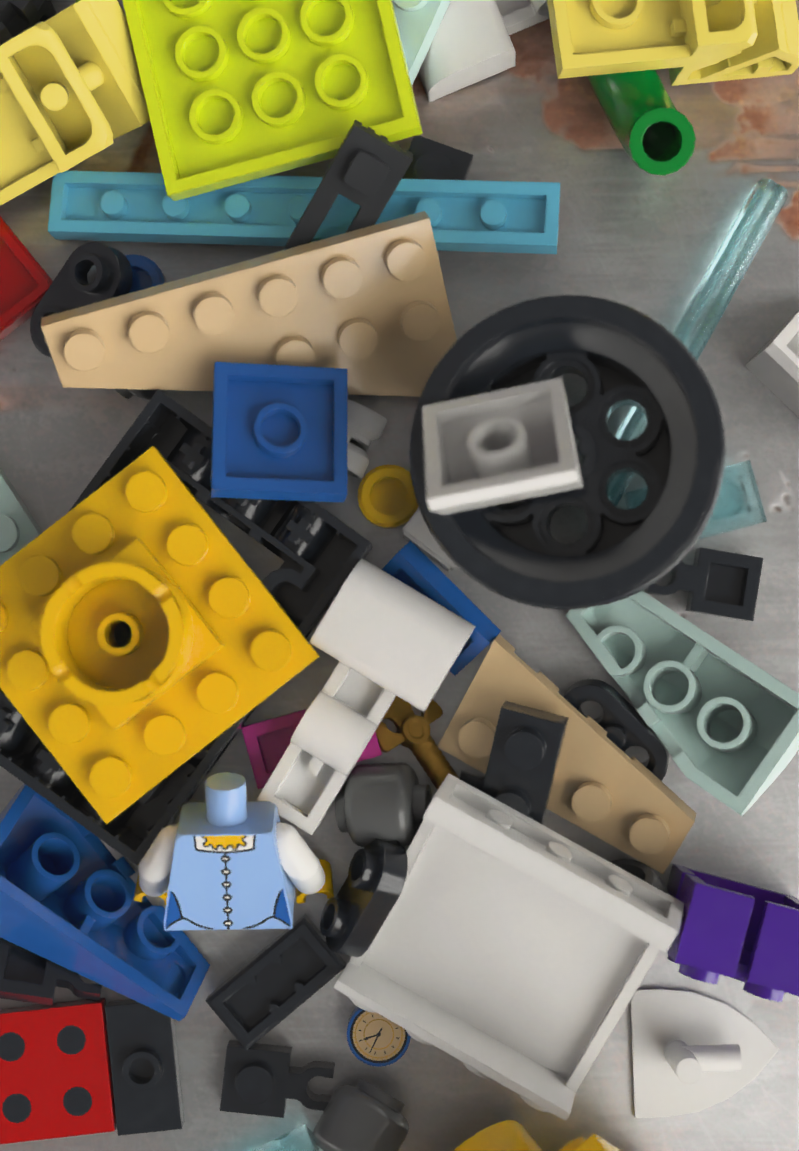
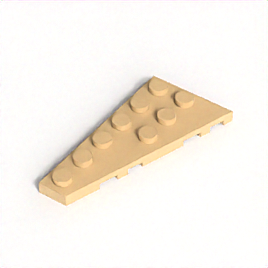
(340, 302)

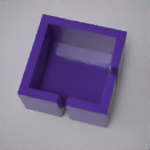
(736, 933)

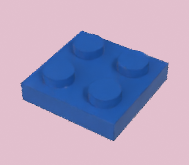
(279, 432)

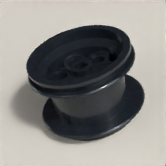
(678, 455)

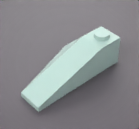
(706, 704)

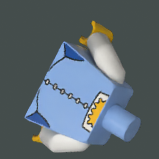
(230, 864)

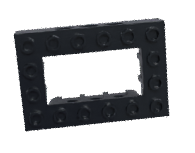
(317, 560)

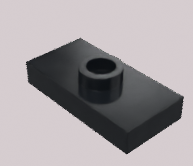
(275, 982)
(144, 1068)

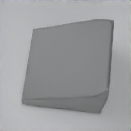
(420, 536)

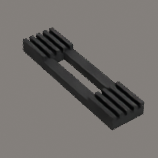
(363, 171)

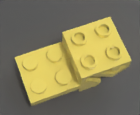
(689, 37)
(66, 93)

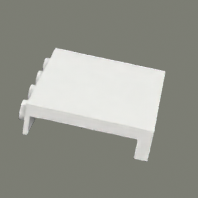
(511, 947)

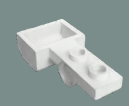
(476, 42)
(386, 647)

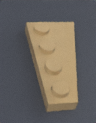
(593, 779)

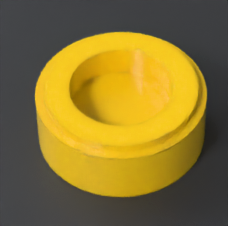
(387, 496)

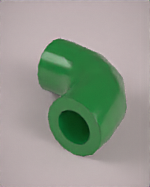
(645, 120)

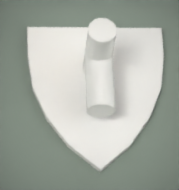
(690, 1051)

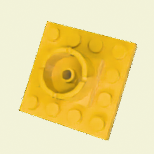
(200, 645)

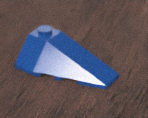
(78, 909)

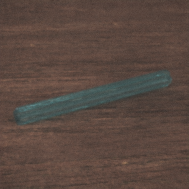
(714, 293)

